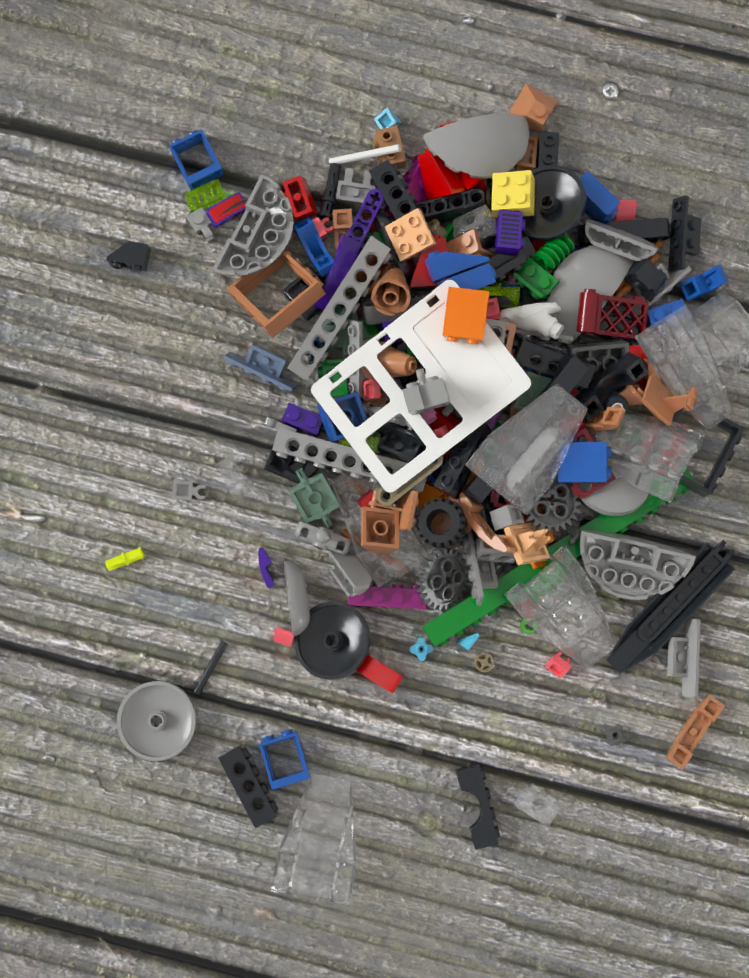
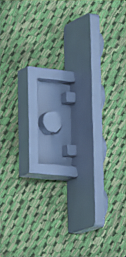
(263, 364)

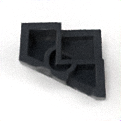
(284, 467)

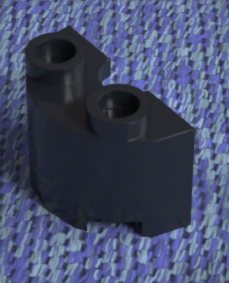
(646, 278)

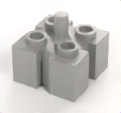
(426, 394)

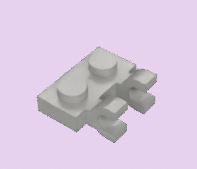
(354, 192)

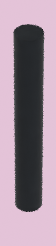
(210, 667)

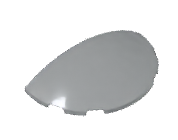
(481, 144)
(260, 233)
(583, 270)
(632, 565)

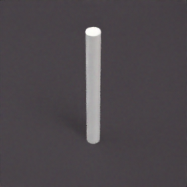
(366, 154)

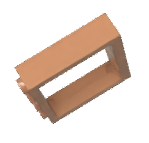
(292, 310)

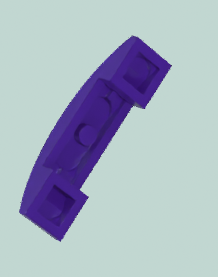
(346, 256)

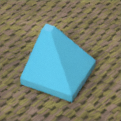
(387, 119)
(468, 641)

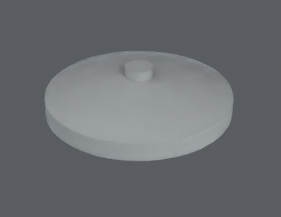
(614, 498)
(156, 720)

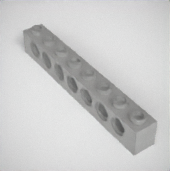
(372, 247)
(286, 437)

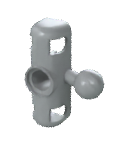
(323, 538)

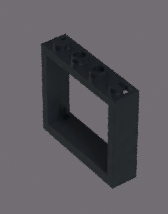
(725, 455)

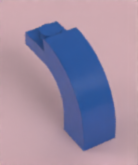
(313, 246)

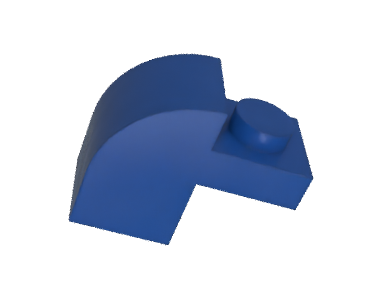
(704, 283)

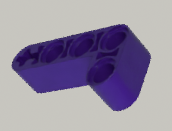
(366, 225)

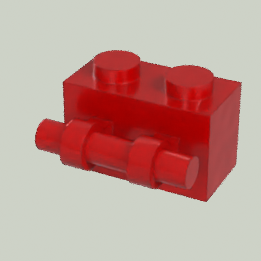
(300, 198)

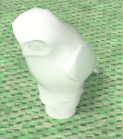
(535, 318)

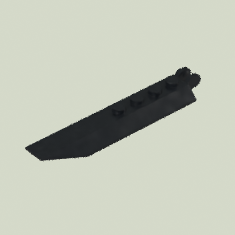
(672, 609)

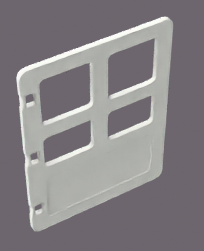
(477, 378)

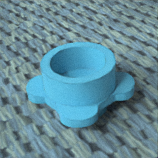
(416, 649)

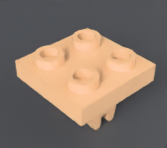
(410, 235)
(528, 542)

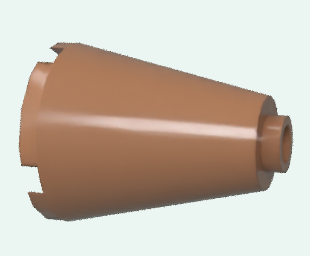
(391, 293)
(395, 362)

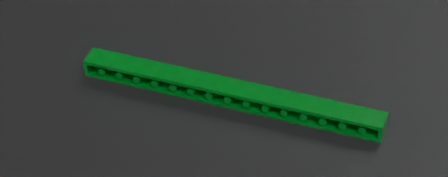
(467, 612)

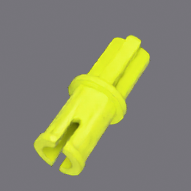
(124, 559)

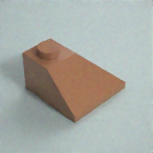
(534, 107)
(379, 530)

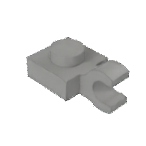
(200, 223)

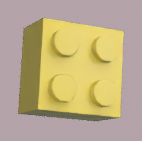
(513, 192)

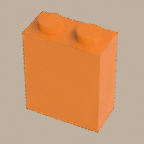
(465, 315)

